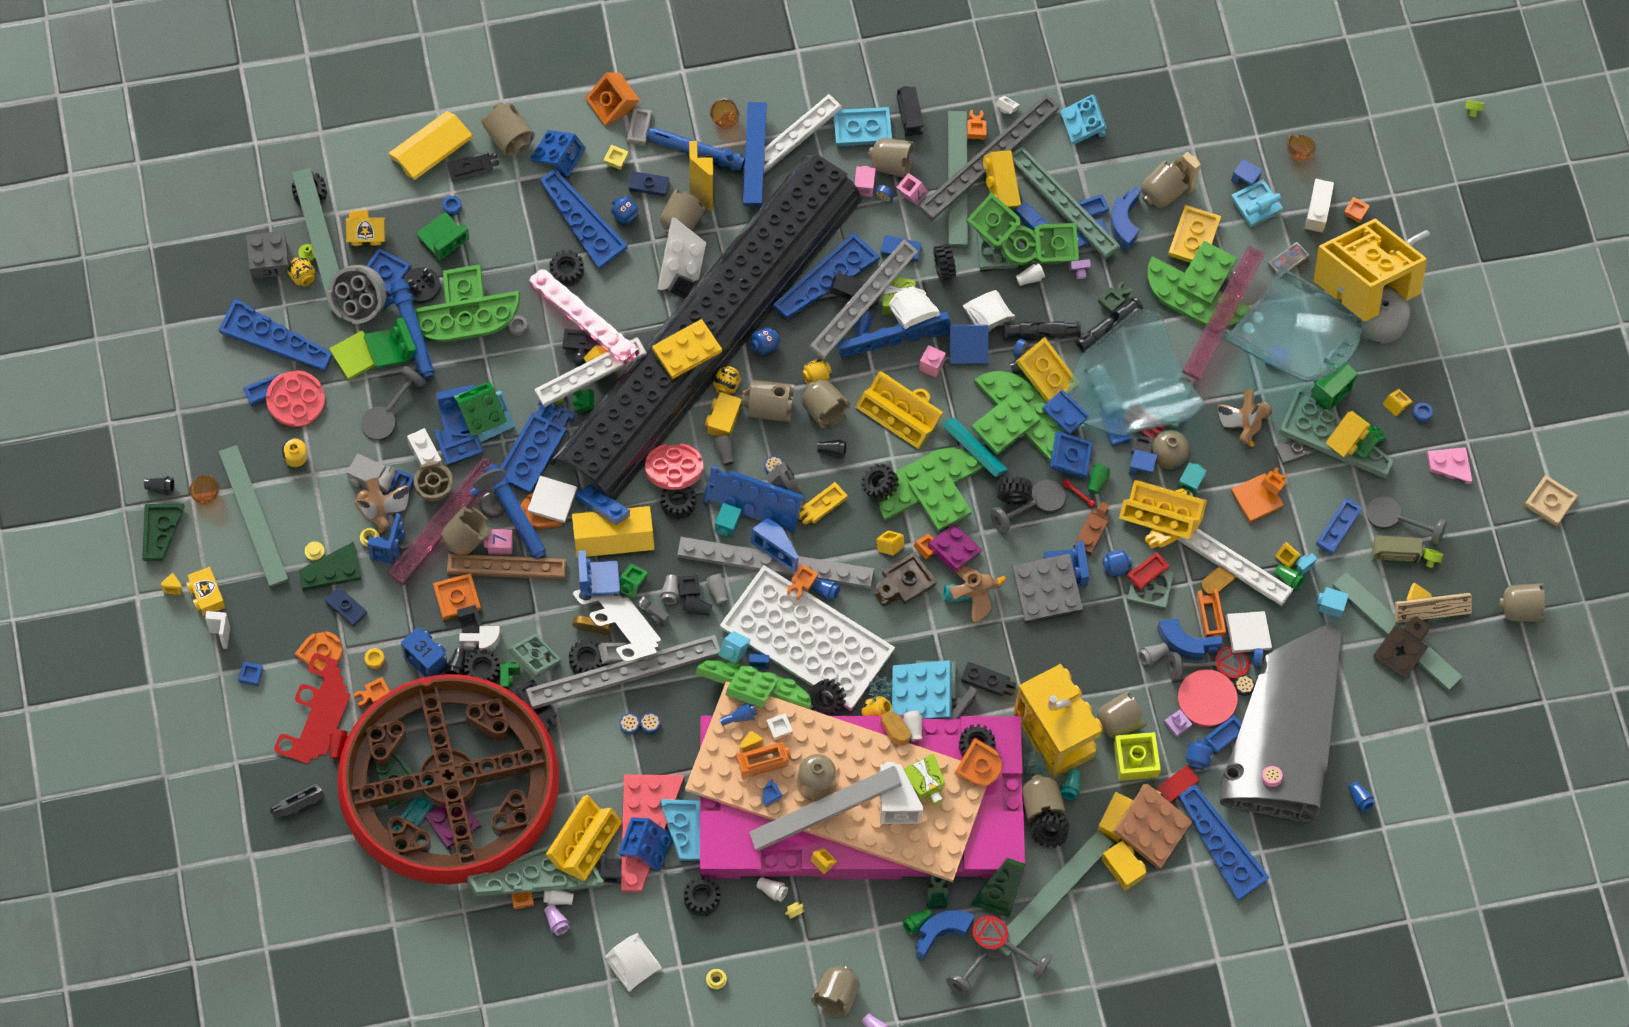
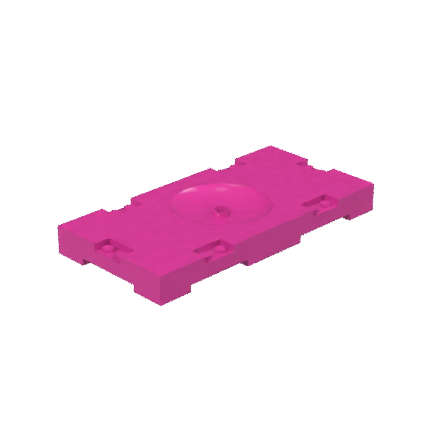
(995, 835)

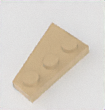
(1189, 167)

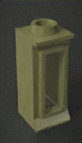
(1397, 548)

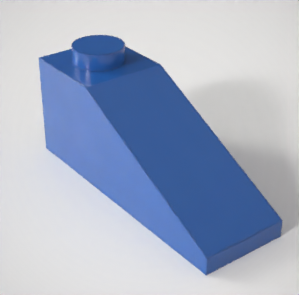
(773, 541)

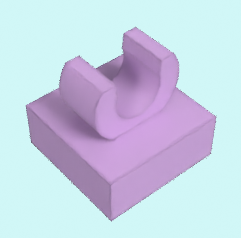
(1079, 267)
(1178, 723)

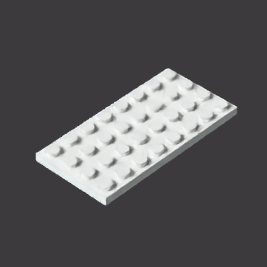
(807, 636)

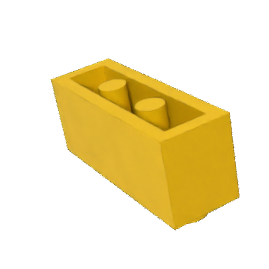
(1002, 177)

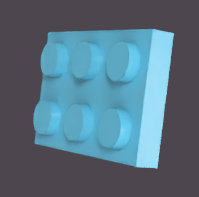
(862, 126)

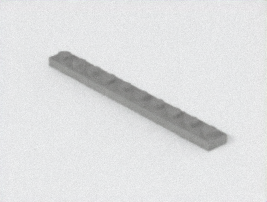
(755, 559)
(622, 672)

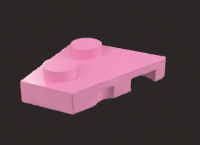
(1450, 463)

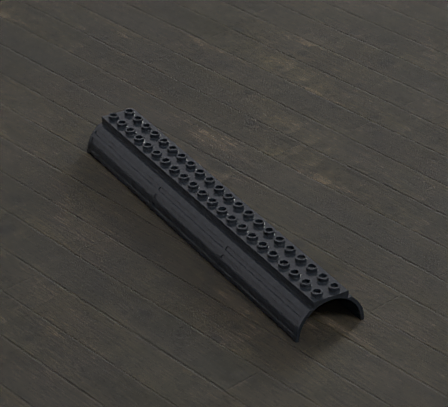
(732, 303)

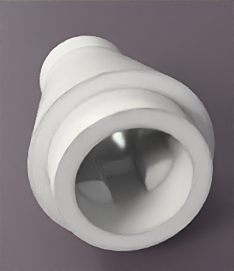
(1030, 275)
(914, 723)
(775, 890)
(558, 897)

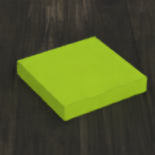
(352, 356)

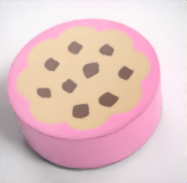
(1272, 776)

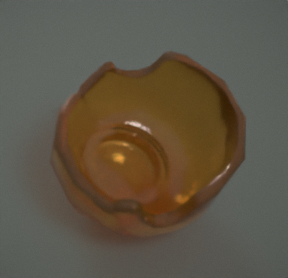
(724, 113)
(1300, 147)
(204, 489)

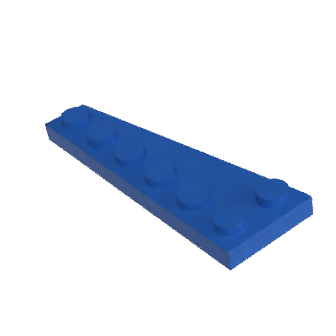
(590, 229)
(849, 257)
(260, 331)
(895, 335)
(1230, 855)

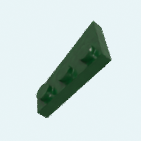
(159, 528)
(332, 569)
(394, 769)
(1001, 889)

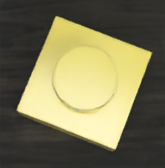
(616, 157)

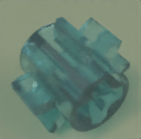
(880, 682)
(1035, 768)

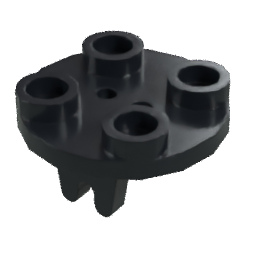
(427, 279)

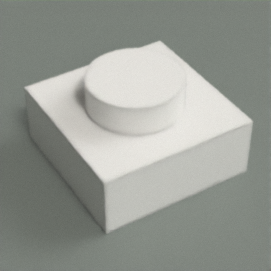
(1007, 105)
(779, 726)

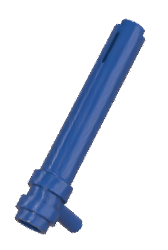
(724, 158)
(403, 301)
(516, 515)

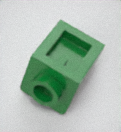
(632, 580)
(506, 672)

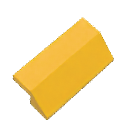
(431, 145)
(701, 177)
(899, 410)
(1163, 509)
(603, 538)
(583, 838)

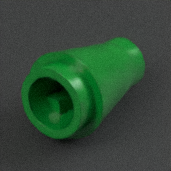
(1098, 477)
(1289, 576)
(914, 922)

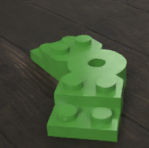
(1002, 230)

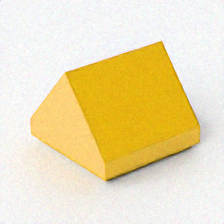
(1288, 555)
(172, 585)
(823, 860)

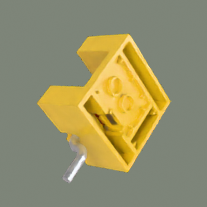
(1365, 260)
(1057, 720)

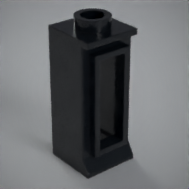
(910, 111)
(847, 286)

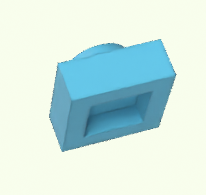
(1305, 563)

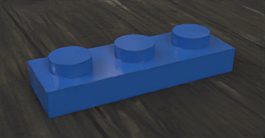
(602, 505)
(1338, 526)

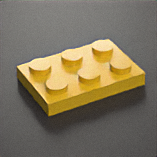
(1192, 230)
(686, 349)
(1045, 369)

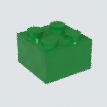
(1334, 387)

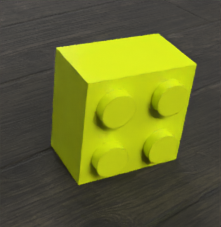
(1136, 756)

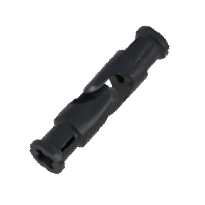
(1107, 324)
(1054, 329)

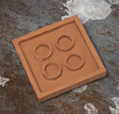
(1152, 826)

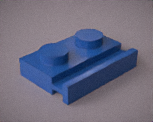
(1065, 412)

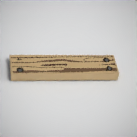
(1433, 607)

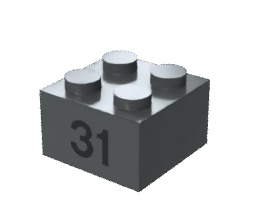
(267, 254)

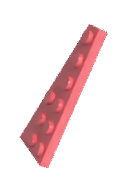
(642, 800)

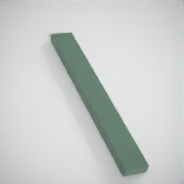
(956, 160)
(1064, 203)
(317, 229)
(253, 516)
(1385, 621)
(1056, 890)

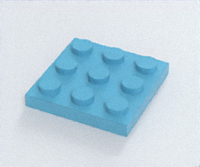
(923, 689)

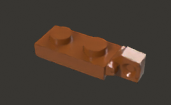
(1093, 528)

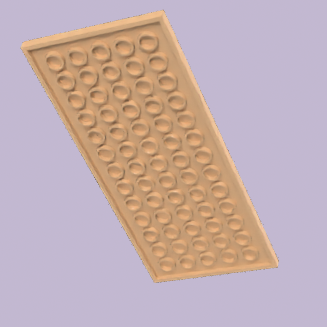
(857, 754)

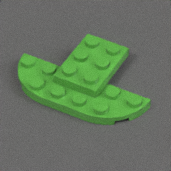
(1196, 290)
(466, 308)
(1016, 414)
(932, 485)
(753, 685)

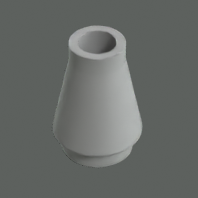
(717, 587)
(670, 593)
(1151, 654)

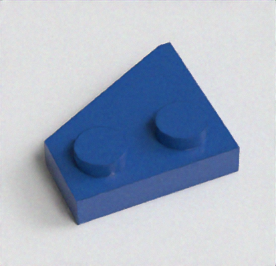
(457, 446)

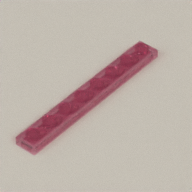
(1223, 313)
(584, 316)
(432, 532)

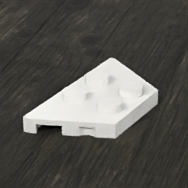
(682, 254)

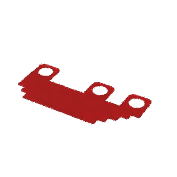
(326, 712)

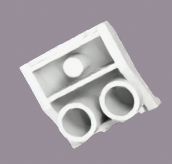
(912, 307)
(988, 310)
(632, 962)

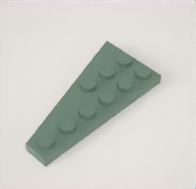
(1313, 426)
(530, 874)

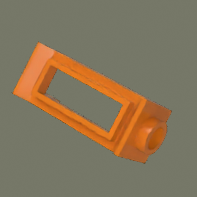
(1215, 601)
(764, 766)

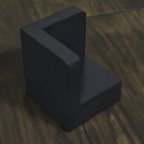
(469, 619)
(611, 869)

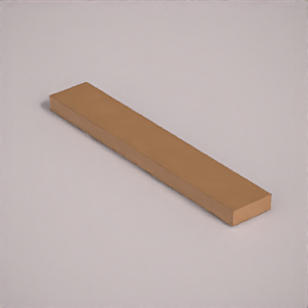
(506, 566)

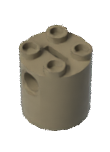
(508, 129)
(769, 400)

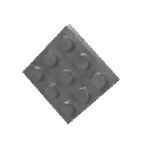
(1047, 588)

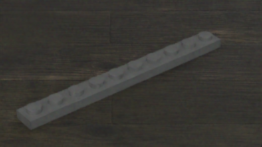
(974, 169)

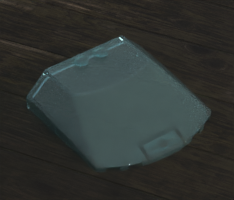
(1298, 329)

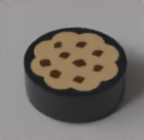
(1244, 685)

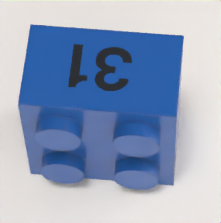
(424, 653)

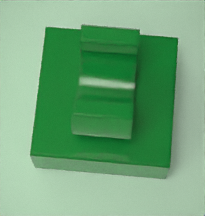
(583, 400)

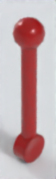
(1067, 483)

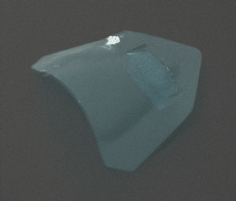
(1133, 378)

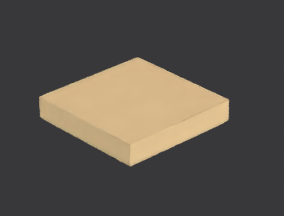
(1551, 500)

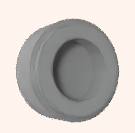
(518, 326)

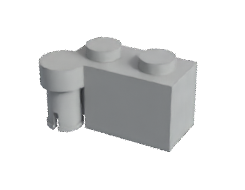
(365, 468)

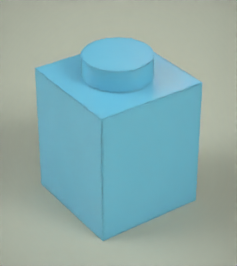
(1332, 602)
(734, 647)

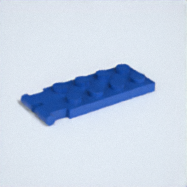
(536, 446)
(754, 497)

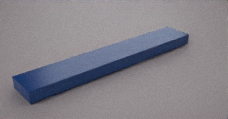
(755, 154)

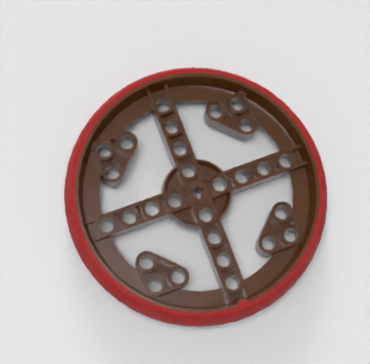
(383, 719)

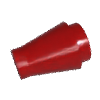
(337, 742)

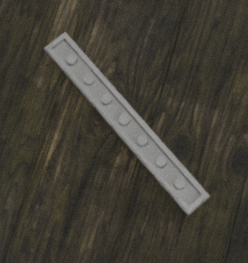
(863, 299)
(825, 808)

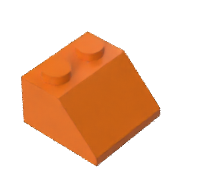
(612, 98)

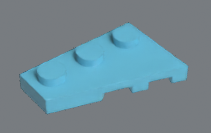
(684, 827)

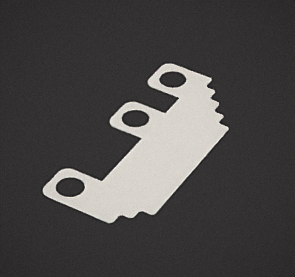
(629, 620)

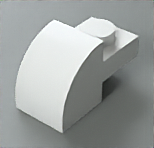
(487, 639)

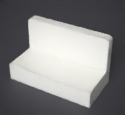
(219, 624)

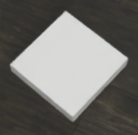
(552, 499)
(1248, 631)

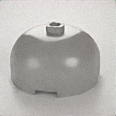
(351, 284)
(1391, 321)

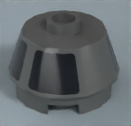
(783, 477)

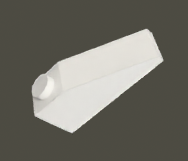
(1319, 205)

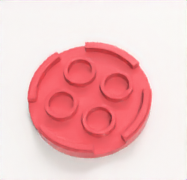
(295, 398)
(674, 466)
(1207, 698)

